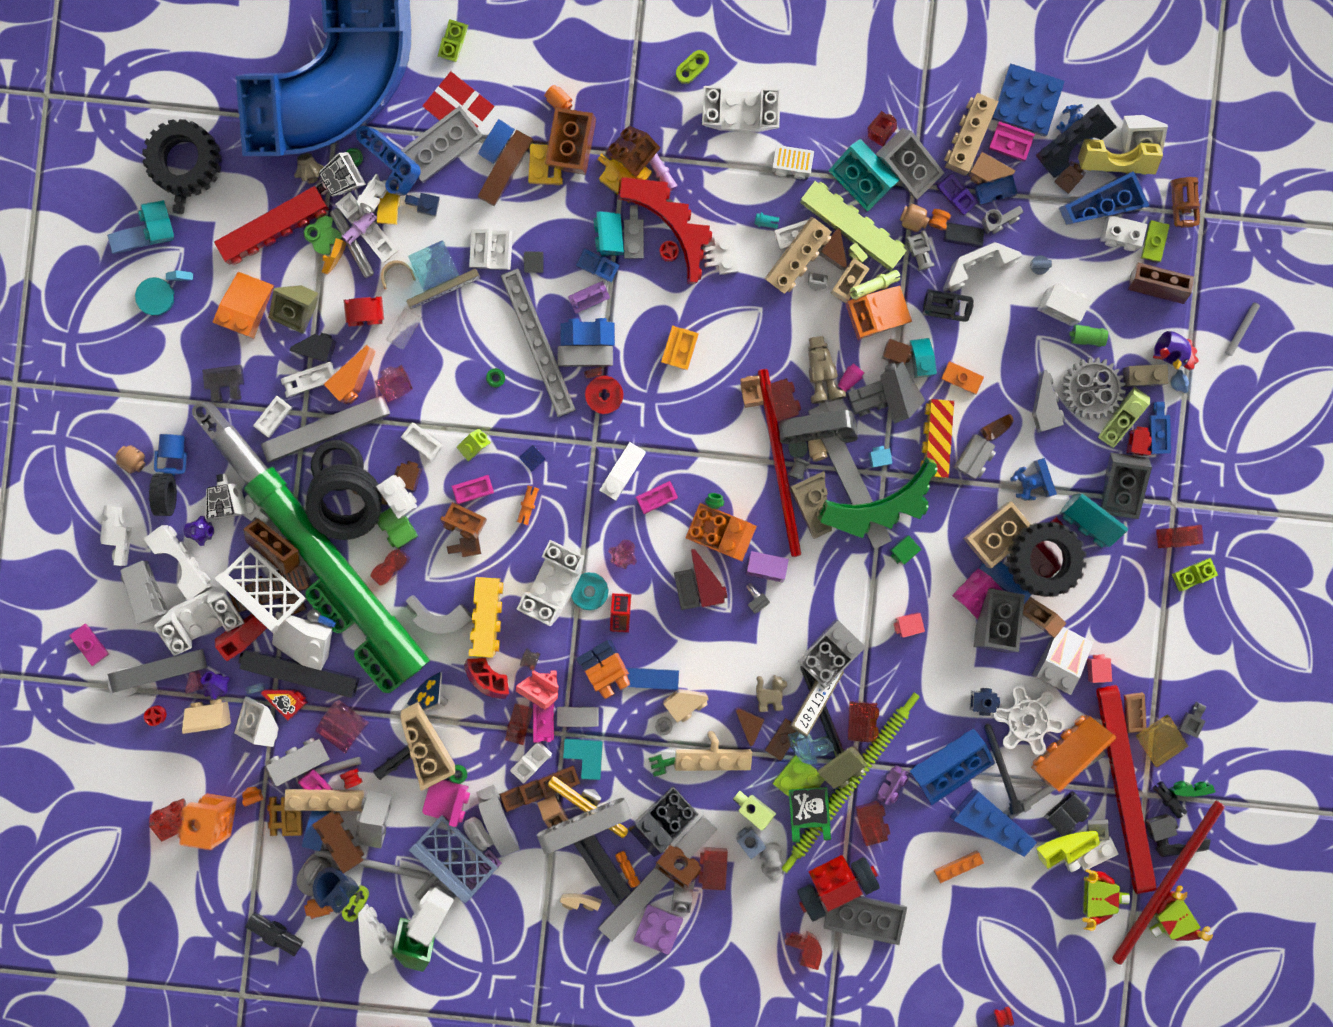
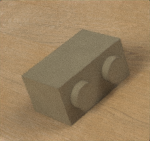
(1145, 375)

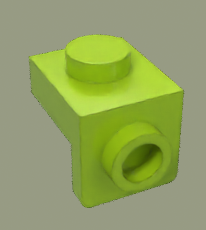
(473, 444)

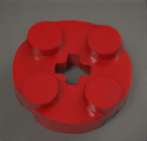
(597, 403)

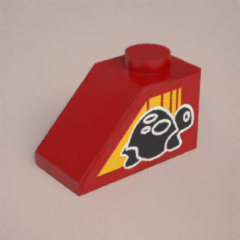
(286, 701)

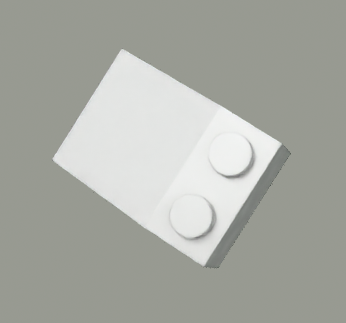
(303, 641)

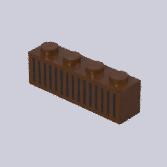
(296, 577)

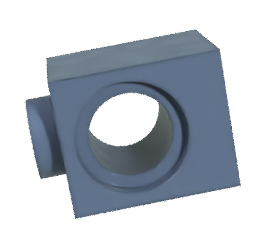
(754, 849)

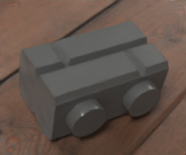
(867, 398)

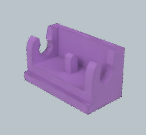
(767, 567)

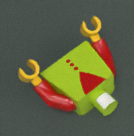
(1101, 898)
(1177, 920)

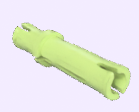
(880, 282)

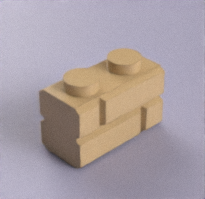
(851, 278)

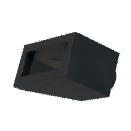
(316, 347)

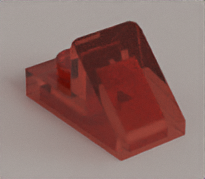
(519, 724)

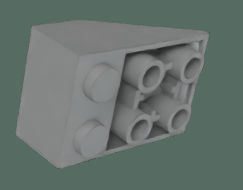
(831, 653)

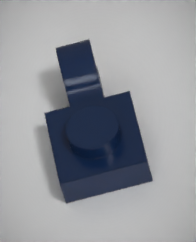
(426, 204)

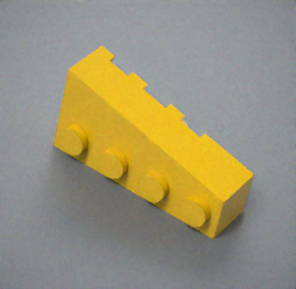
(486, 617)

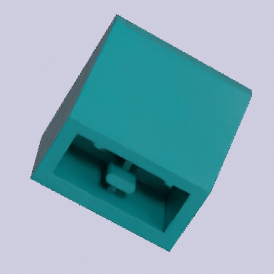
(610, 234)

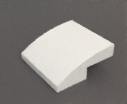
(490, 249)

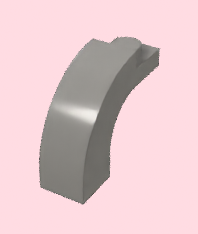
(438, 624)
(496, 822)

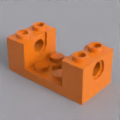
(212, 820)

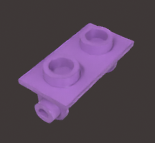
(589, 297)
(897, 780)

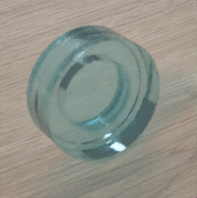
(255, 688)

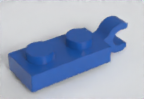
(1160, 430)

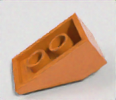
(243, 305)
(350, 378)

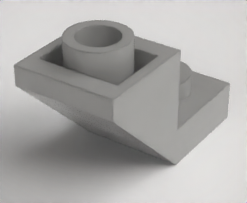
(682, 899)

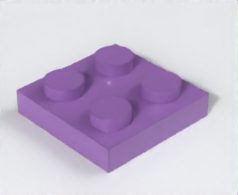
(658, 929)

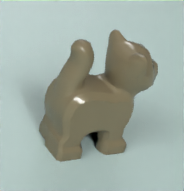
(769, 696)

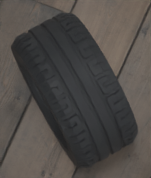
(343, 526)

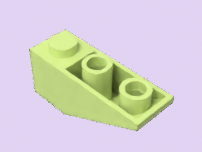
(1124, 417)

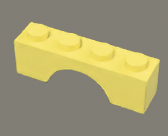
(1142, 159)

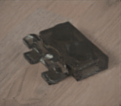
(223, 377)

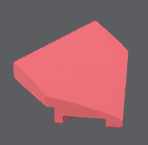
(540, 688)

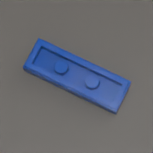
(1003, 578)
(653, 678)

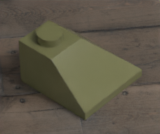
(293, 306)

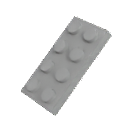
(443, 143)

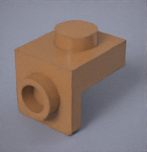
(751, 391)

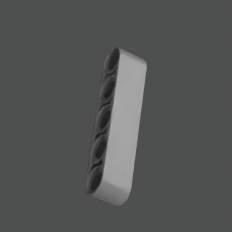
(584, 825)

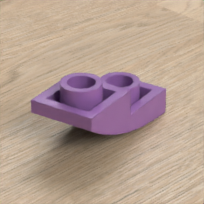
(484, 868)

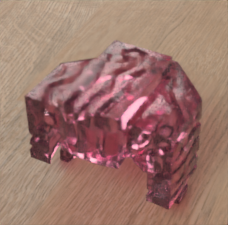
(394, 383)

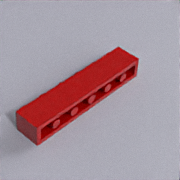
(271, 226)

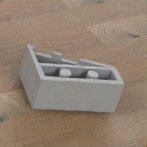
(143, 592)

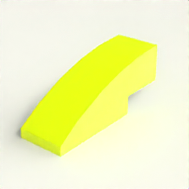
(1067, 848)

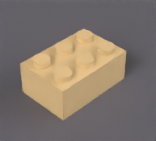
(995, 534)

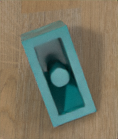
(923, 358)

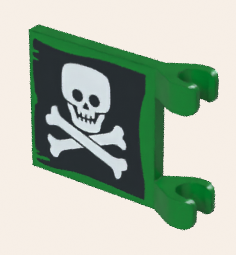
(809, 809)

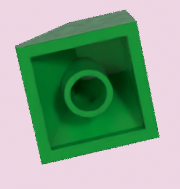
(409, 950)

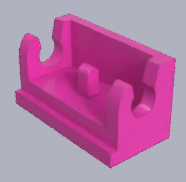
(543, 724)

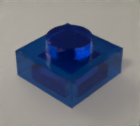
(532, 458)

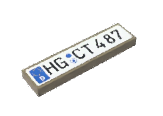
(443, 289)
(813, 706)

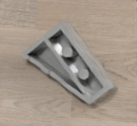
(296, 762)

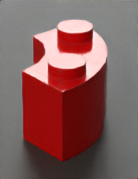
(486, 679)

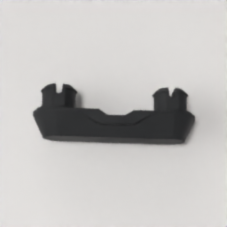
(1165, 849)

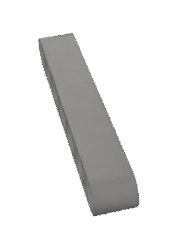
(325, 429)

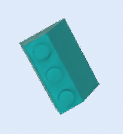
(863, 175)
(1093, 520)

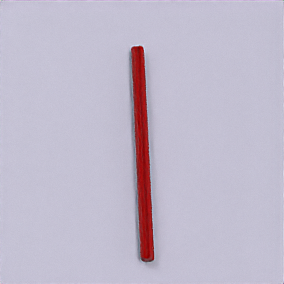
(780, 467)
(1168, 882)

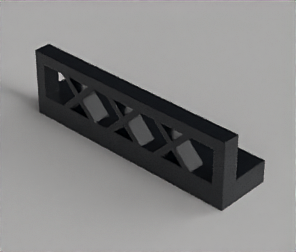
(603, 869)

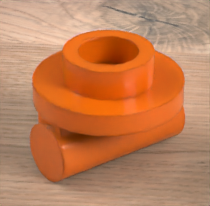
(251, 796)

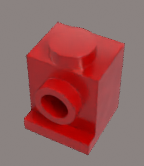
(1139, 441)

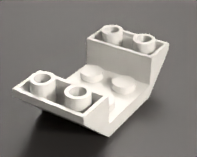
(741, 109)
(1001, 255)
(553, 584)
(195, 619)

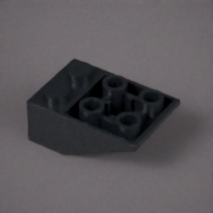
(663, 822)

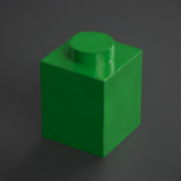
(904, 550)

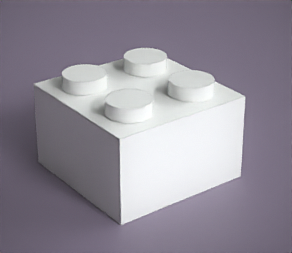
(1064, 304)

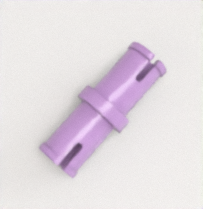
(662, 172)
(359, 227)

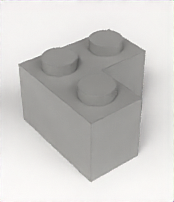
(373, 819)

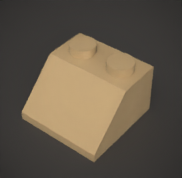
(206, 717)

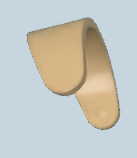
(394, 263)

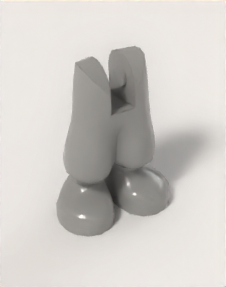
(771, 863)

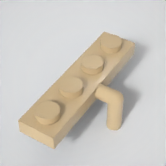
(713, 759)

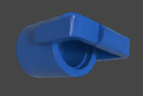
(170, 447)

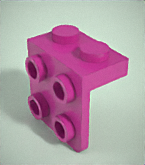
(974, 591)
(447, 800)

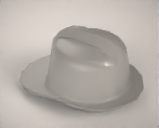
(309, 871)

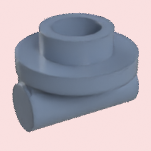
(1040, 264)

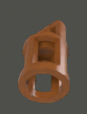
(1186, 207)

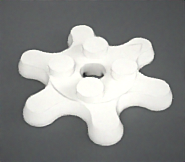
(1041, 722)

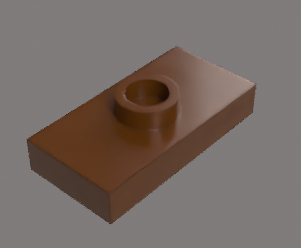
(780, 743)

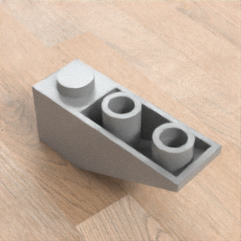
(1045, 408)

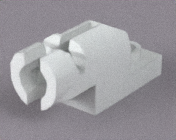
(115, 534)

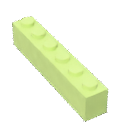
(852, 225)

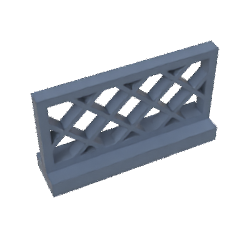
(444, 873)

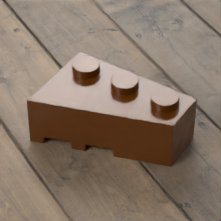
(339, 841)

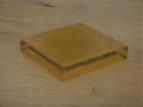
(1162, 741)

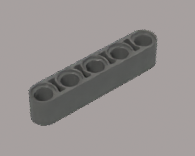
(157, 670)

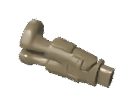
(822, 370)

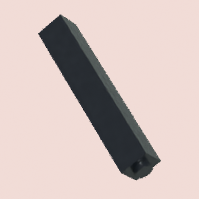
(296, 673)

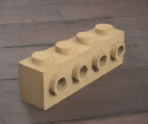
(971, 133)
(798, 255)

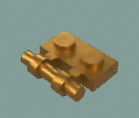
(291, 819)

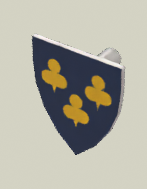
(429, 693)

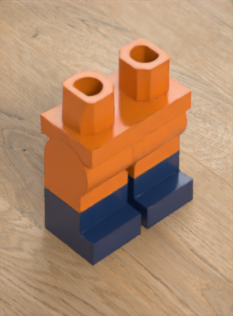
(604, 668)

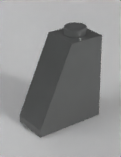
(900, 391)

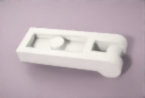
(308, 379)

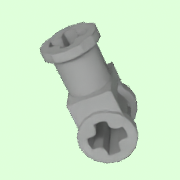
(920, 250)

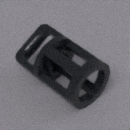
(953, 306)

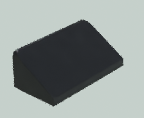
(964, 235)

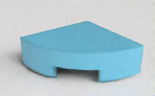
(179, 276)

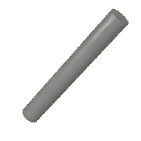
(1242, 329)
(337, 766)
(432, 880)

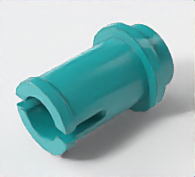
(765, 220)

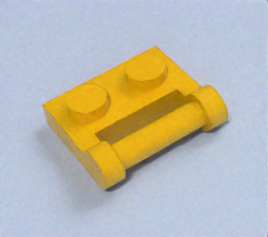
(538, 170)

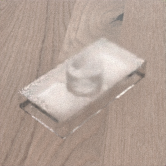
(403, 328)

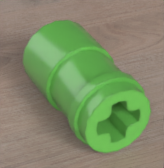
(1086, 335)

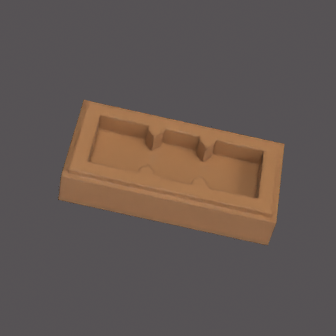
(1135, 712)

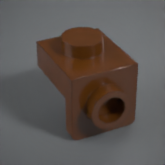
(1070, 177)

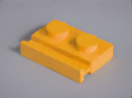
(679, 348)

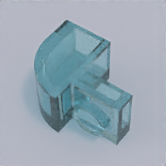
(809, 749)

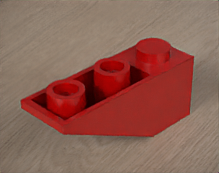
(239, 638)

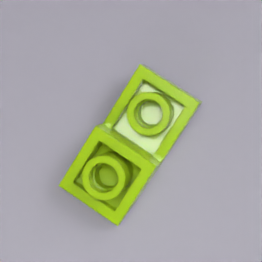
(453, 40)
(1194, 574)

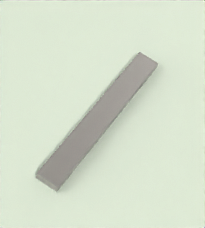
(538, 342)
(851, 479)
(654, 881)

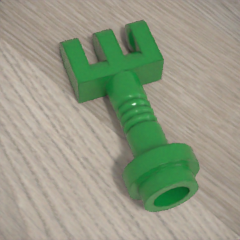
(661, 764)

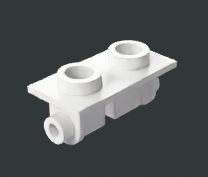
(367, 200)

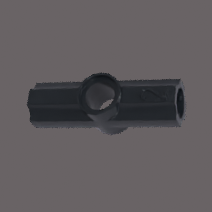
(274, 934)

